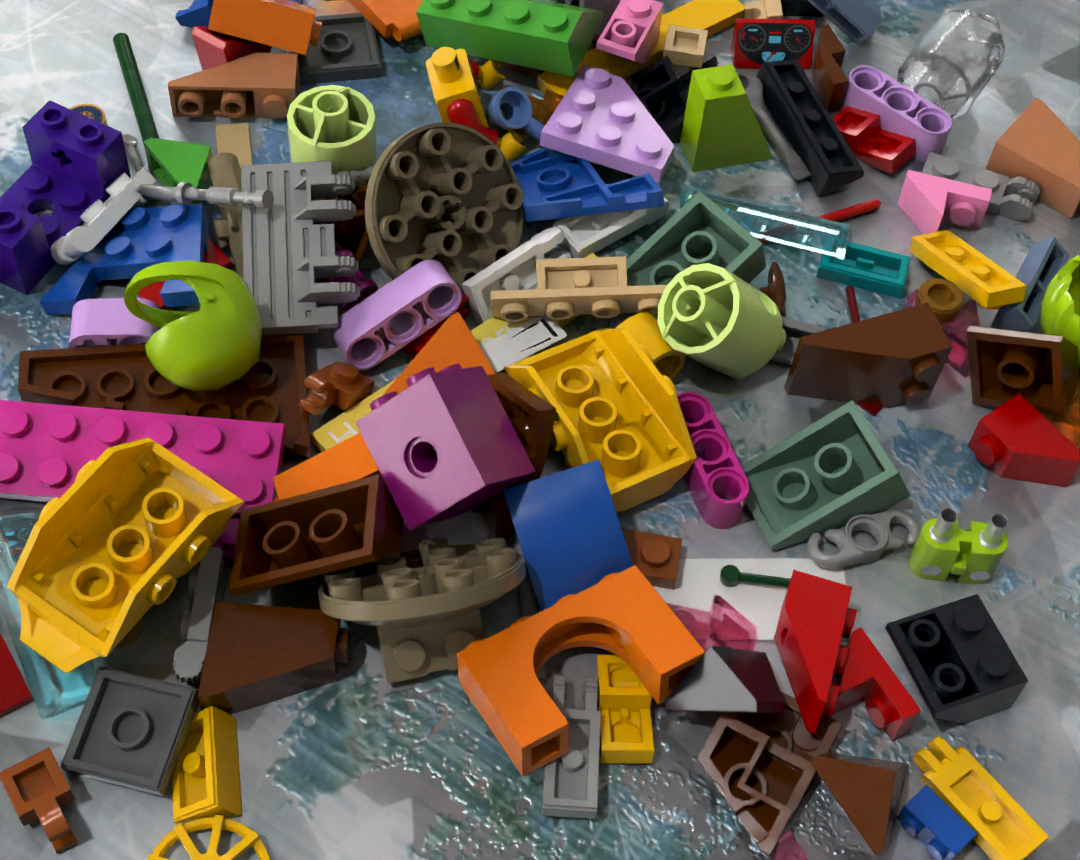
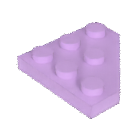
(608, 126)

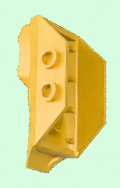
(612, 410)
(114, 549)

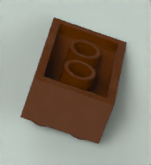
(873, 360)

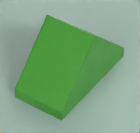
(179, 162)

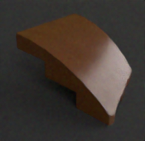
(534, 424)
(766, 766)

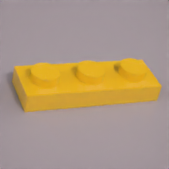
(968, 269)

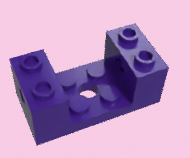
(69, 172)

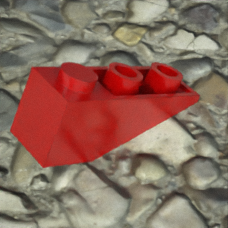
(809, 640)

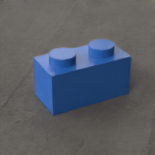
(936, 825)

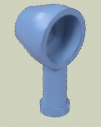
(516, 111)

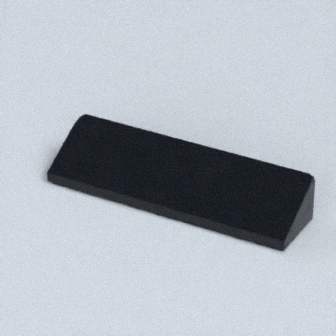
(808, 126)

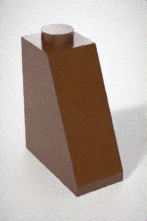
(268, 654)

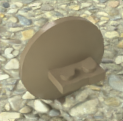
(443, 199)
(426, 606)

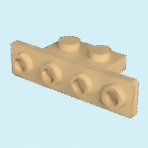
(577, 288)

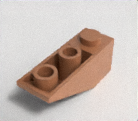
(243, 88)

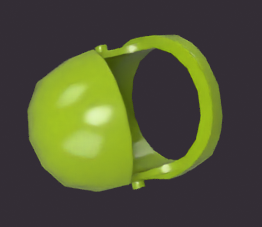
(206, 345)

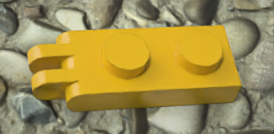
(974, 795)

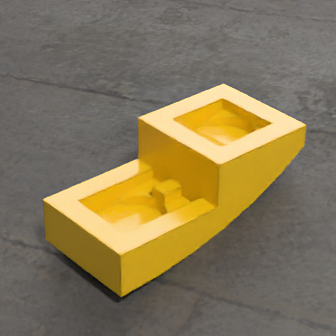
(625, 714)

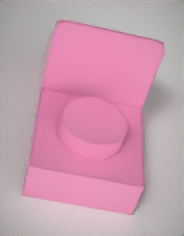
(937, 199)

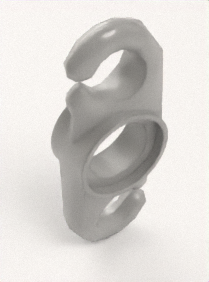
(850, 552)

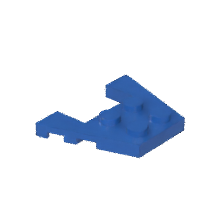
(569, 186)
(136, 242)

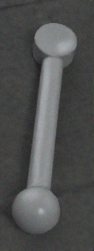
(130, 144)

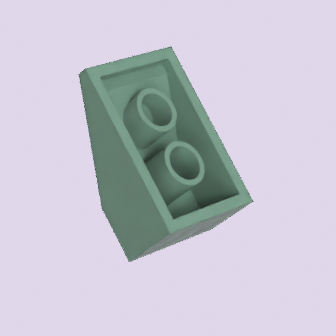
(693, 237)
(821, 479)

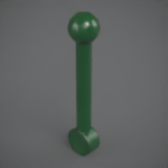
(731, 576)

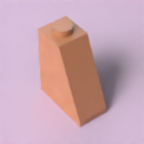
(1044, 152)

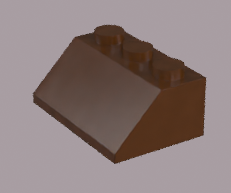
(315, 534)

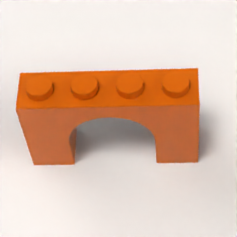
(615, 615)

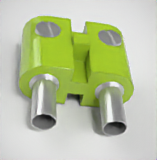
(966, 553)

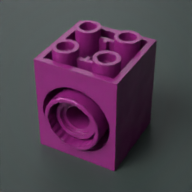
(443, 444)

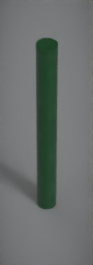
(135, 87)

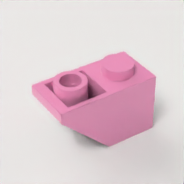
(632, 30)

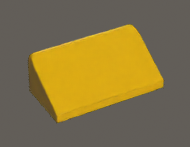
(208, 769)

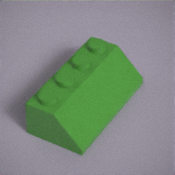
(515, 32)

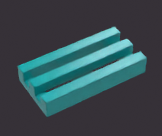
(863, 273)

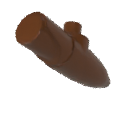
(776, 287)

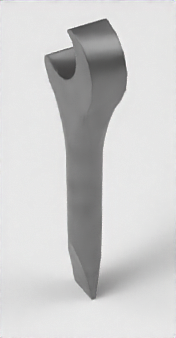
(754, 91)

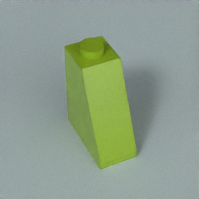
(720, 122)

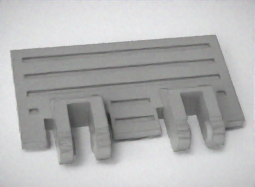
(289, 252)

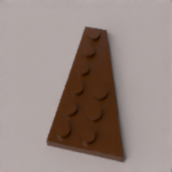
(126, 380)

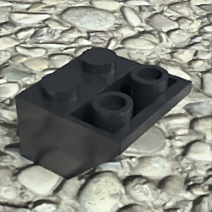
(959, 660)

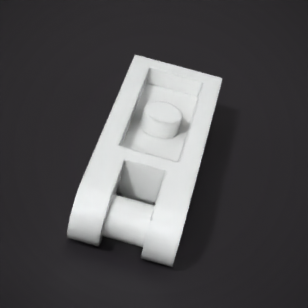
(100, 218)

